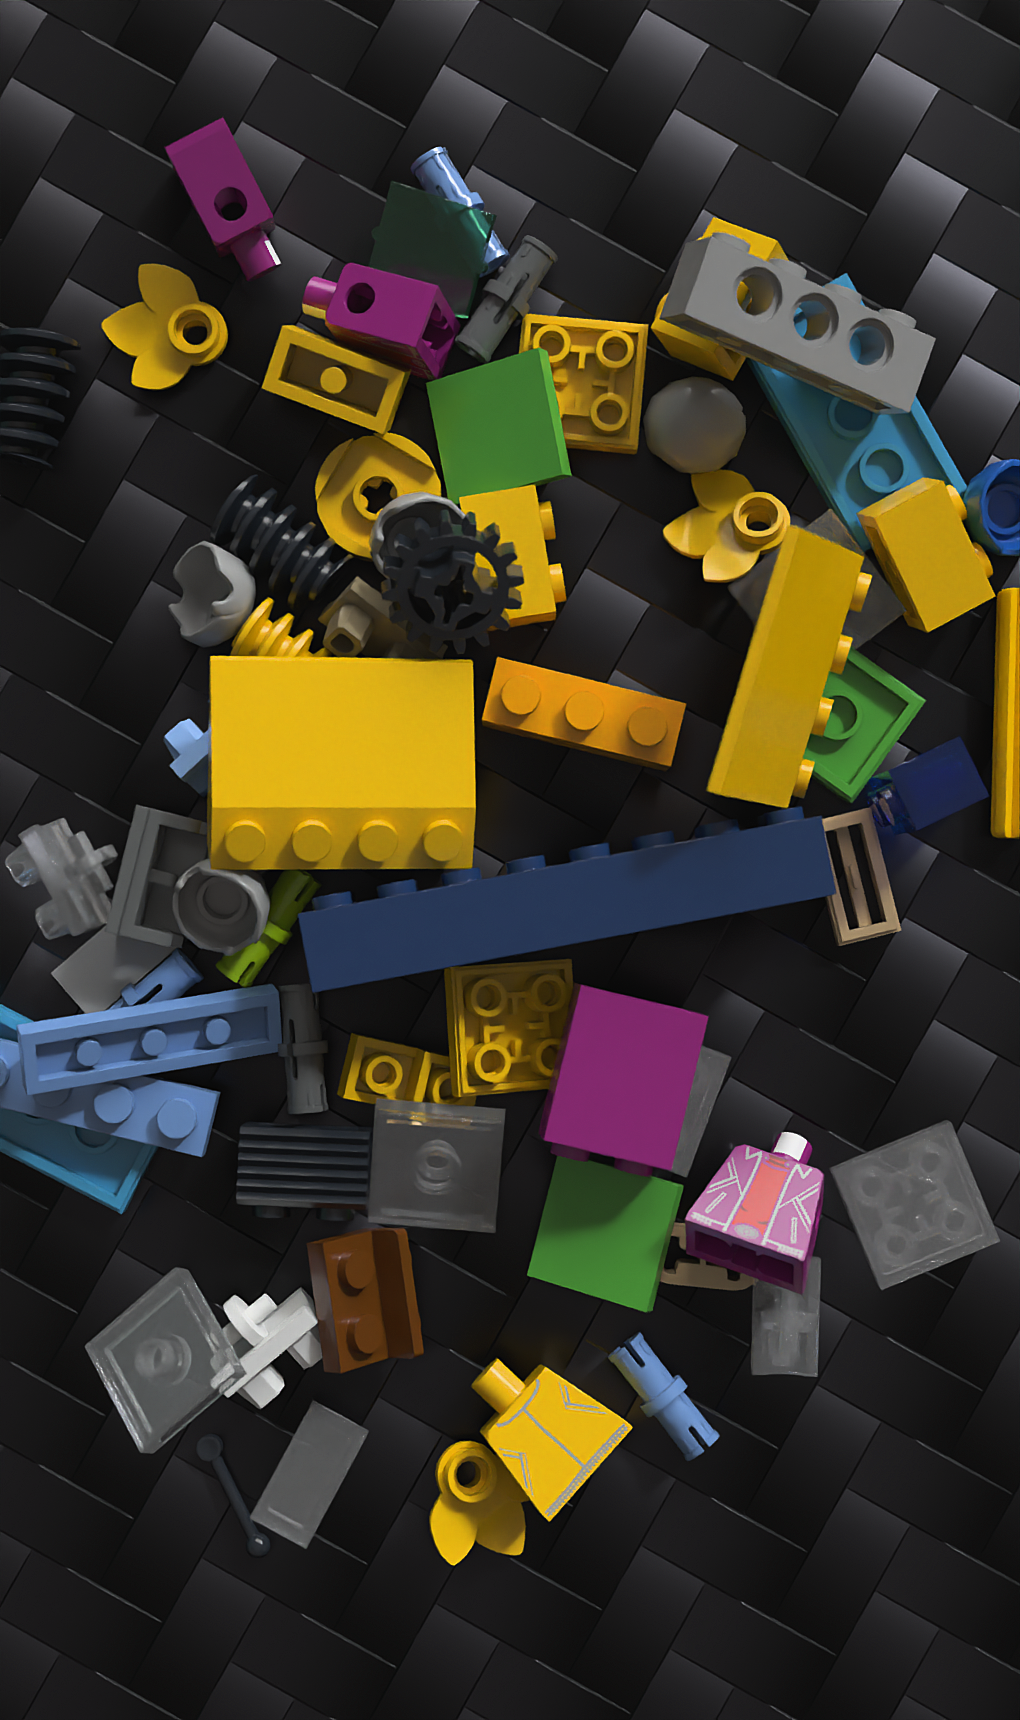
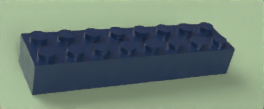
(568, 902)

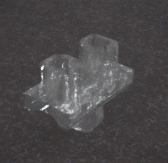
(71, 875)
(786, 1327)

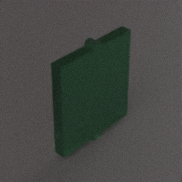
(433, 242)

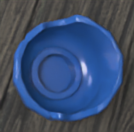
(994, 508)

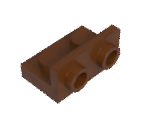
(365, 1298)

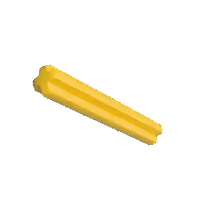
(1006, 723)

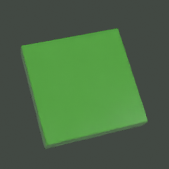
(499, 426)
(863, 725)
(605, 1232)

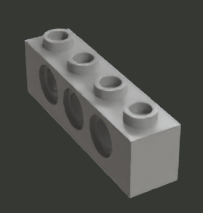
(707, 305)

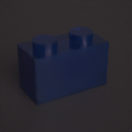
(925, 788)

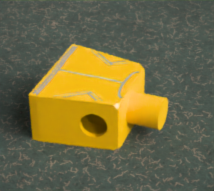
(546, 1432)

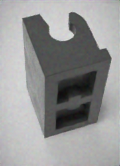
(154, 859)

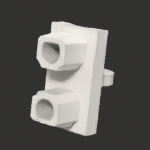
(263, 1333)

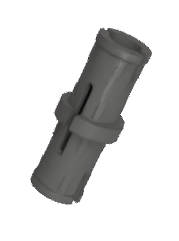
(506, 299)
(302, 1049)

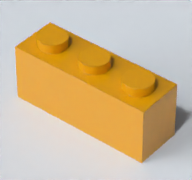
(583, 714)

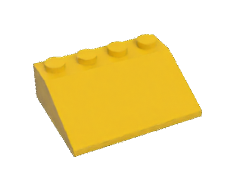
(787, 670)
(340, 763)

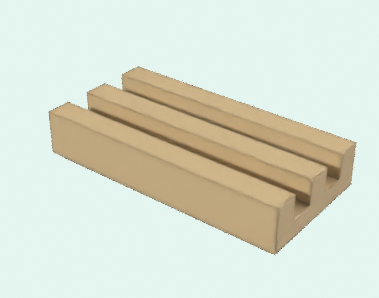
(879, 876)

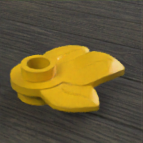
(158, 328)
(720, 524)
(481, 1511)

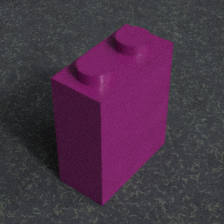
(621, 1080)

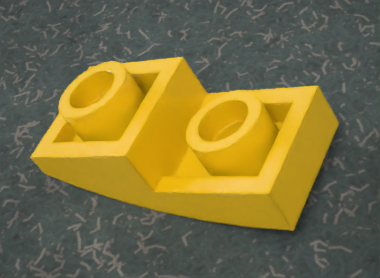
(396, 1072)

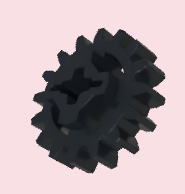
(472, 602)

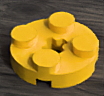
(364, 464)

